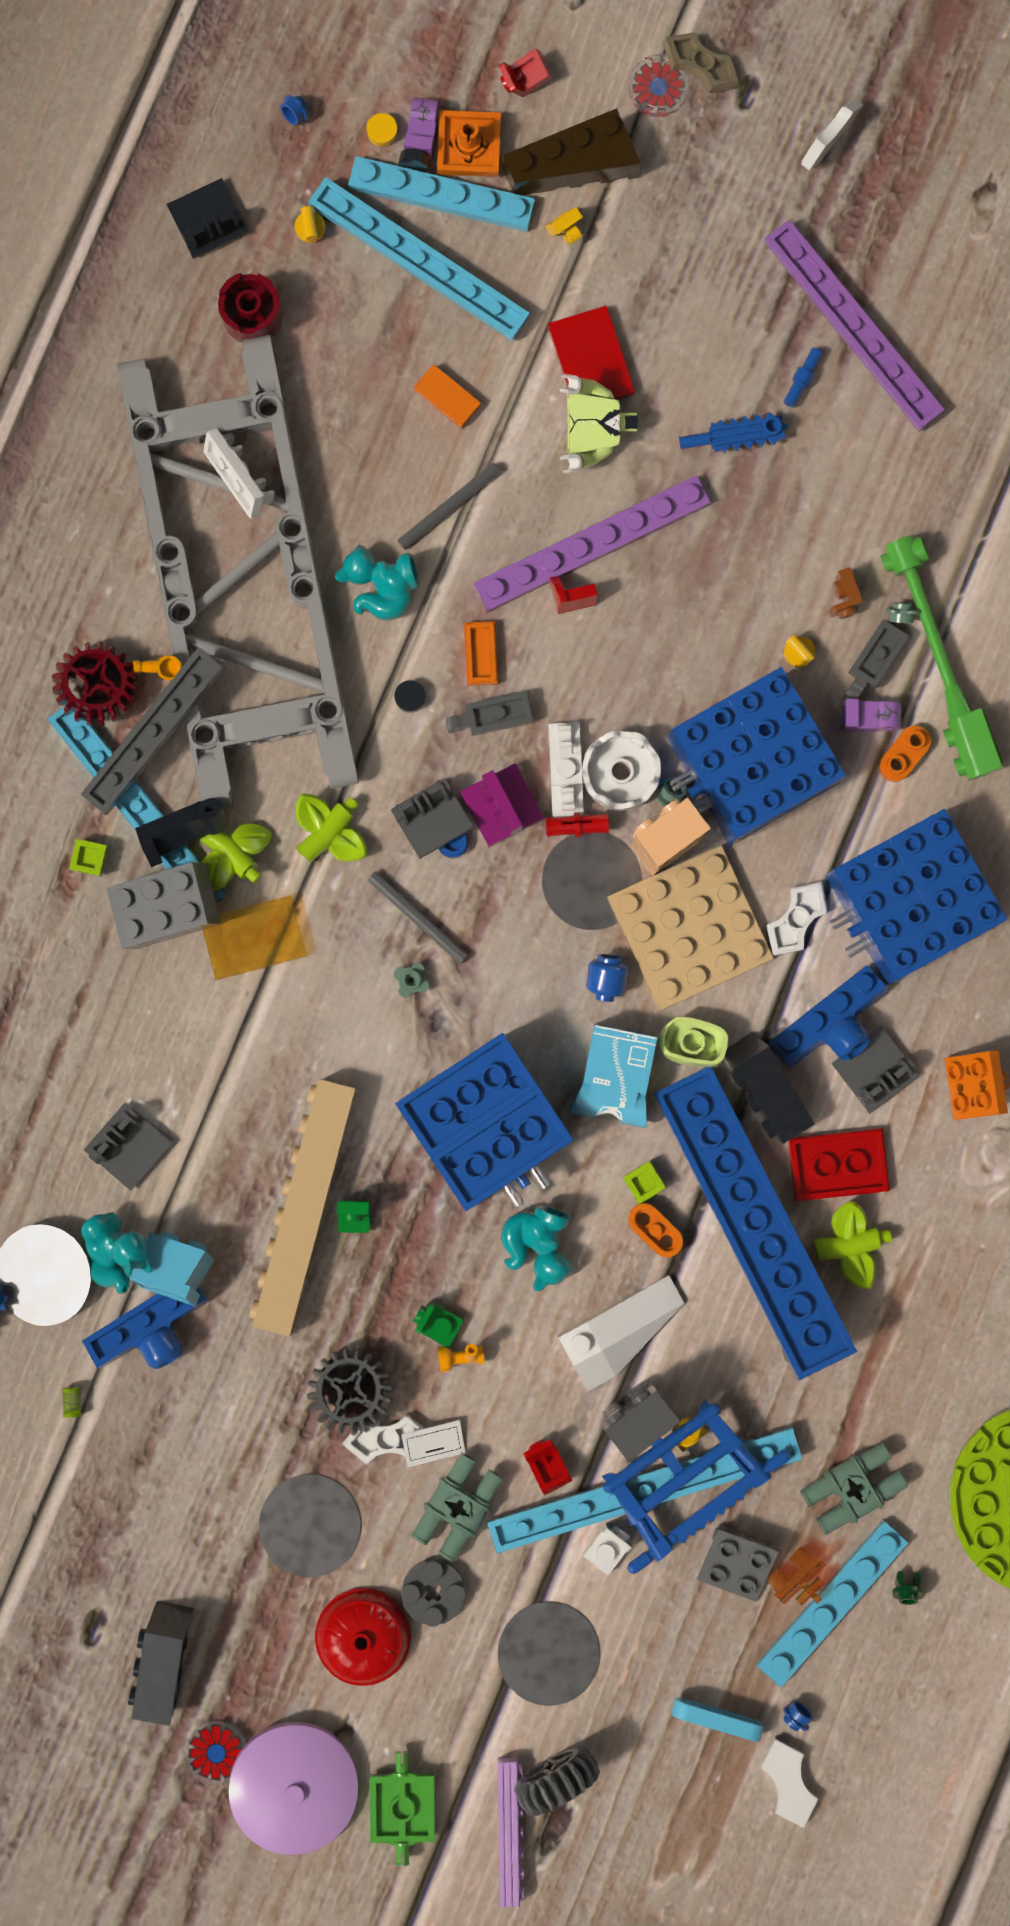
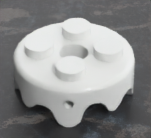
(624, 748)

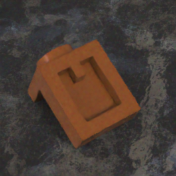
(846, 589)

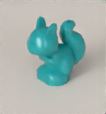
(391, 581)
(539, 1232)
(109, 1248)

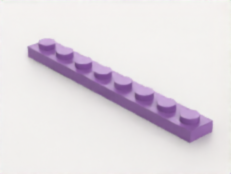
(854, 325)
(592, 543)

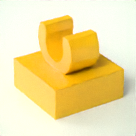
(565, 225)

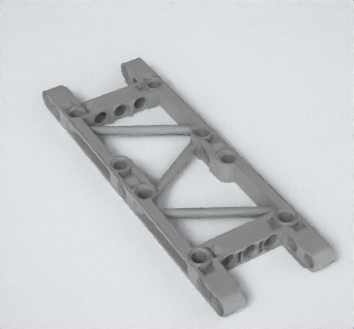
(188, 426)

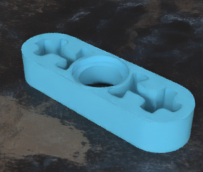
(717, 1719)

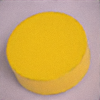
(382, 129)

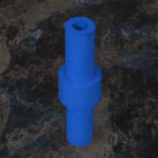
(803, 377)

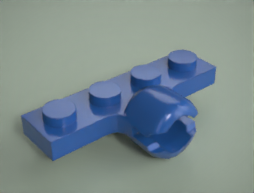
(832, 1021)
(145, 1328)

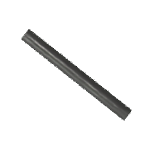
(448, 506)
(417, 917)

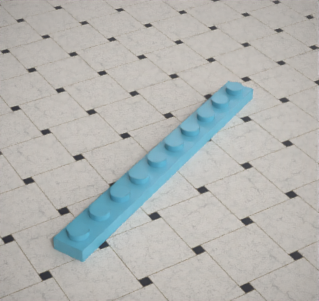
(597, 1505)

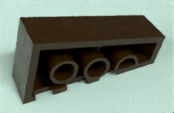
(575, 156)

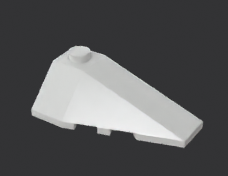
(615, 1335)

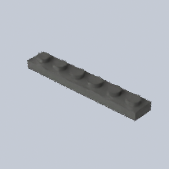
(152, 731)

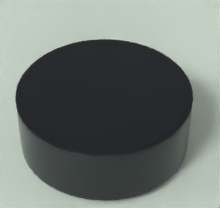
(414, 160)
(410, 696)

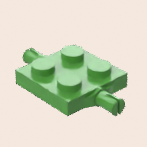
(402, 1808)

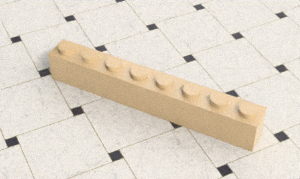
(304, 1207)

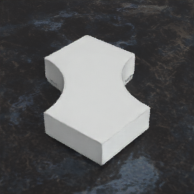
(831, 134)
(788, 932)
(380, 1439)
(793, 1799)

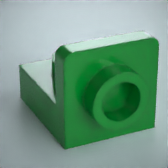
(353, 1216)
(437, 1324)

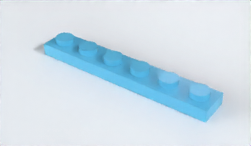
(441, 194)
(837, 1599)

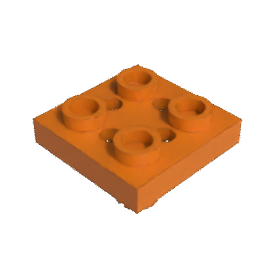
(469, 131)
(982, 1085)

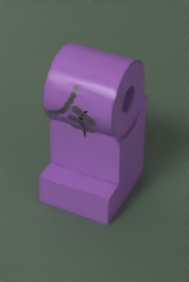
(422, 125)
(870, 716)

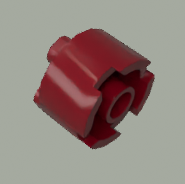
(256, 293)

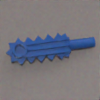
(735, 434)

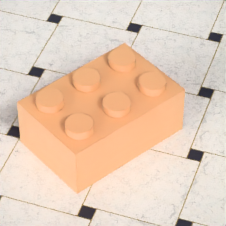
(670, 836)

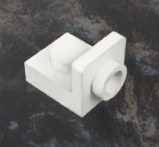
(608, 1548)

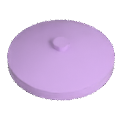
(293, 1788)

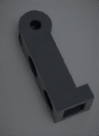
(181, 828)

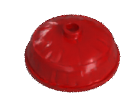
(366, 1615)

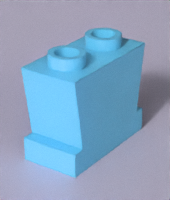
(175, 1267)

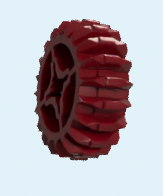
(73, 670)

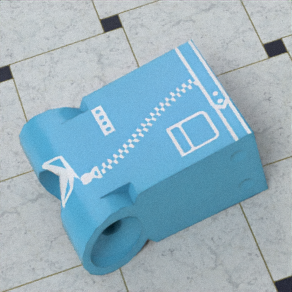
(616, 1076)

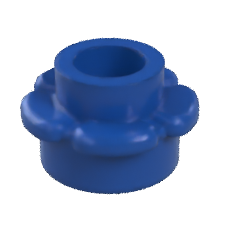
(294, 109)
(797, 1716)

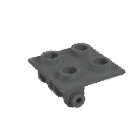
(432, 818)
(877, 1071)
(127, 1146)
(737, 1563)

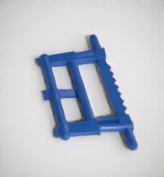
(660, 1544)

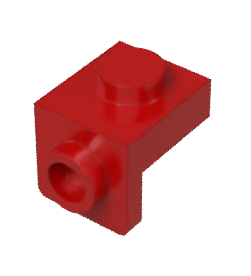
(525, 73)
(547, 1466)

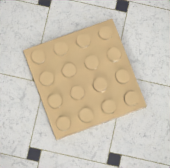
(690, 928)

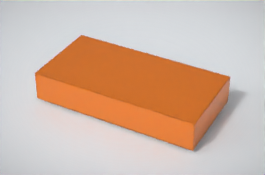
(447, 396)
(481, 653)

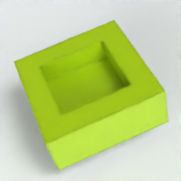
(88, 857)
(643, 1182)

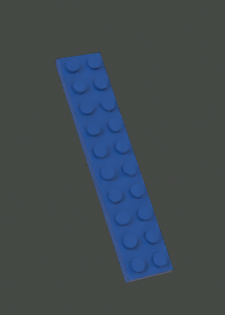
(755, 1223)

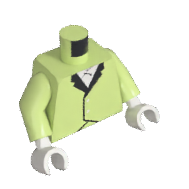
(592, 422)

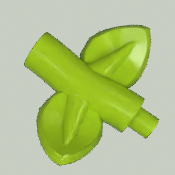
(328, 829)
(234, 853)
(852, 1244)

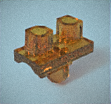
(788, 1587)

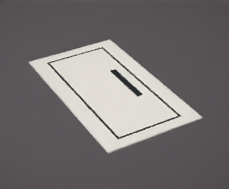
(433, 1443)

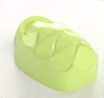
(693, 1042)

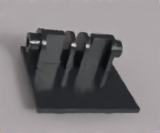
(207, 218)

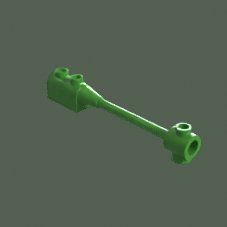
(967, 728)

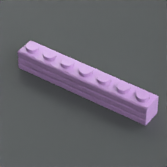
(509, 1833)

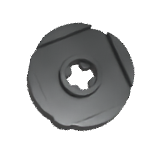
(433, 1611)

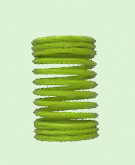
(71, 1413)

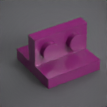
(501, 804)

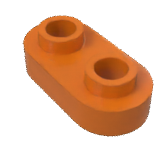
(905, 753)
(655, 1230)

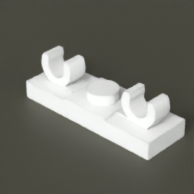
(236, 472)
(565, 769)

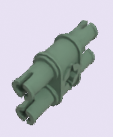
(452, 1490)
(870, 1494)

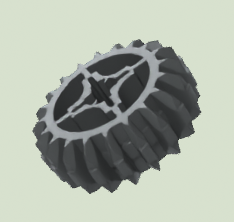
(342, 1404)
(557, 1781)

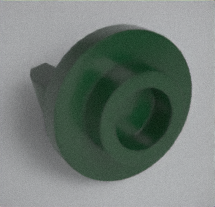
(908, 1593)

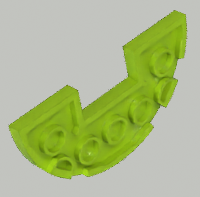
(982, 1497)

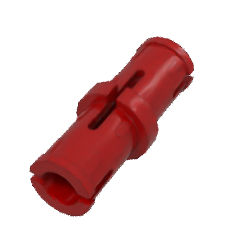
(577, 825)

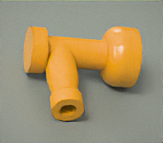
(165, 666)
(470, 1355)

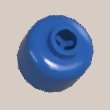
(607, 977)

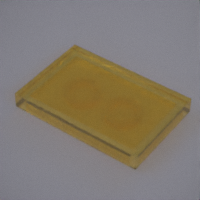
(255, 938)

